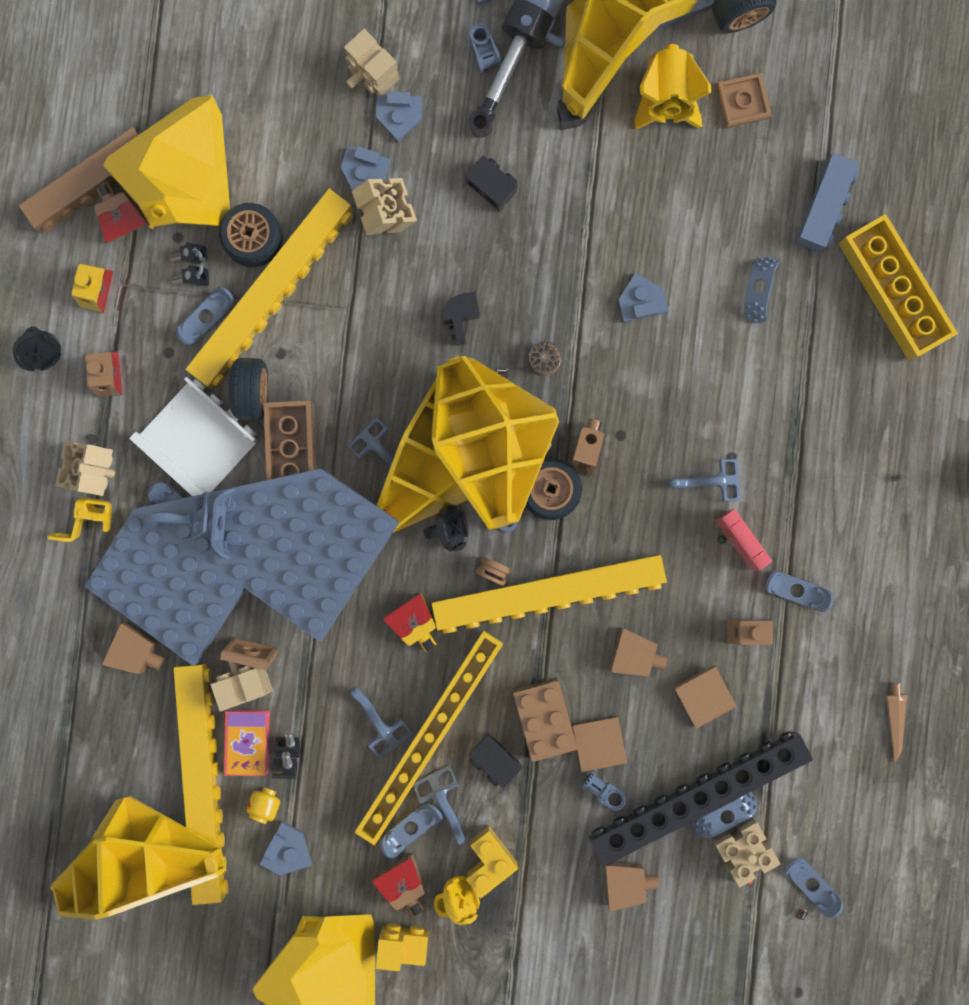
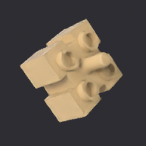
(370, 63)
(384, 206)
(85, 468)
(240, 686)
(745, 852)

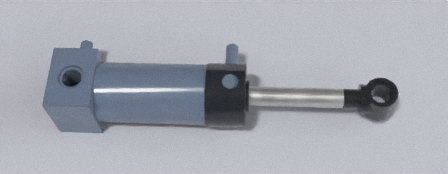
(529, 25)

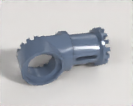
(604, 791)

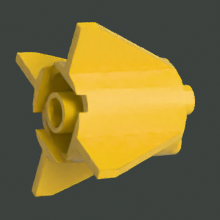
(671, 88)

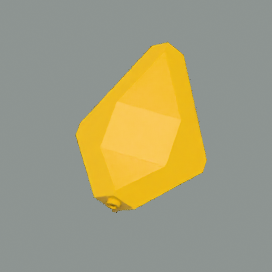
(602, 37)
(177, 167)
(490, 437)
(417, 478)
(134, 861)
(323, 964)

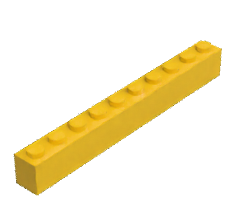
(270, 289)
(549, 592)
(428, 737)
(199, 768)

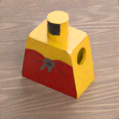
(92, 285)
(413, 622)

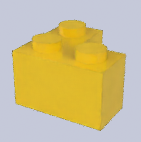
(495, 865)
(401, 946)

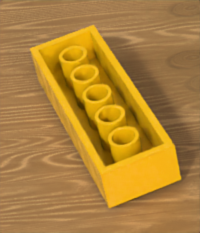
(897, 287)

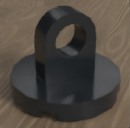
(36, 350)
(450, 528)

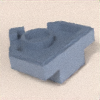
(399, 112)
(362, 165)
(641, 300)
(287, 851)

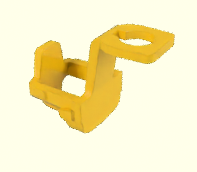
(83, 510)

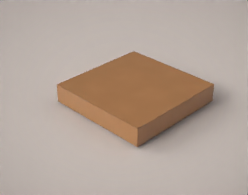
(743, 100)
(249, 653)
(705, 696)
(599, 743)

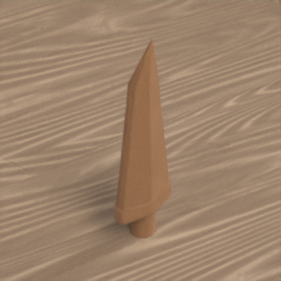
(896, 716)

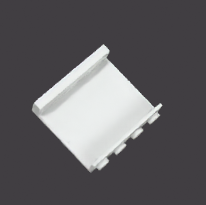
(196, 439)

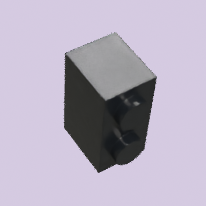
(491, 182)
(495, 761)

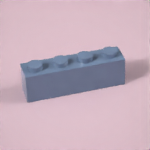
(827, 203)

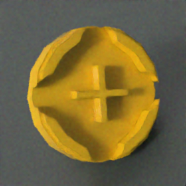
(459, 901)

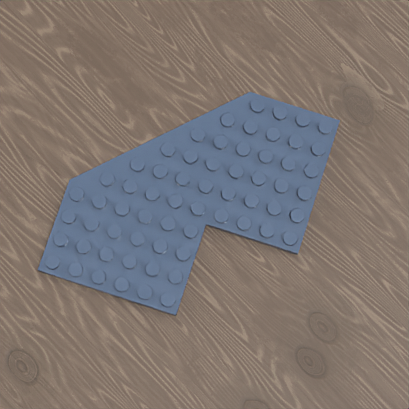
(293, 545)

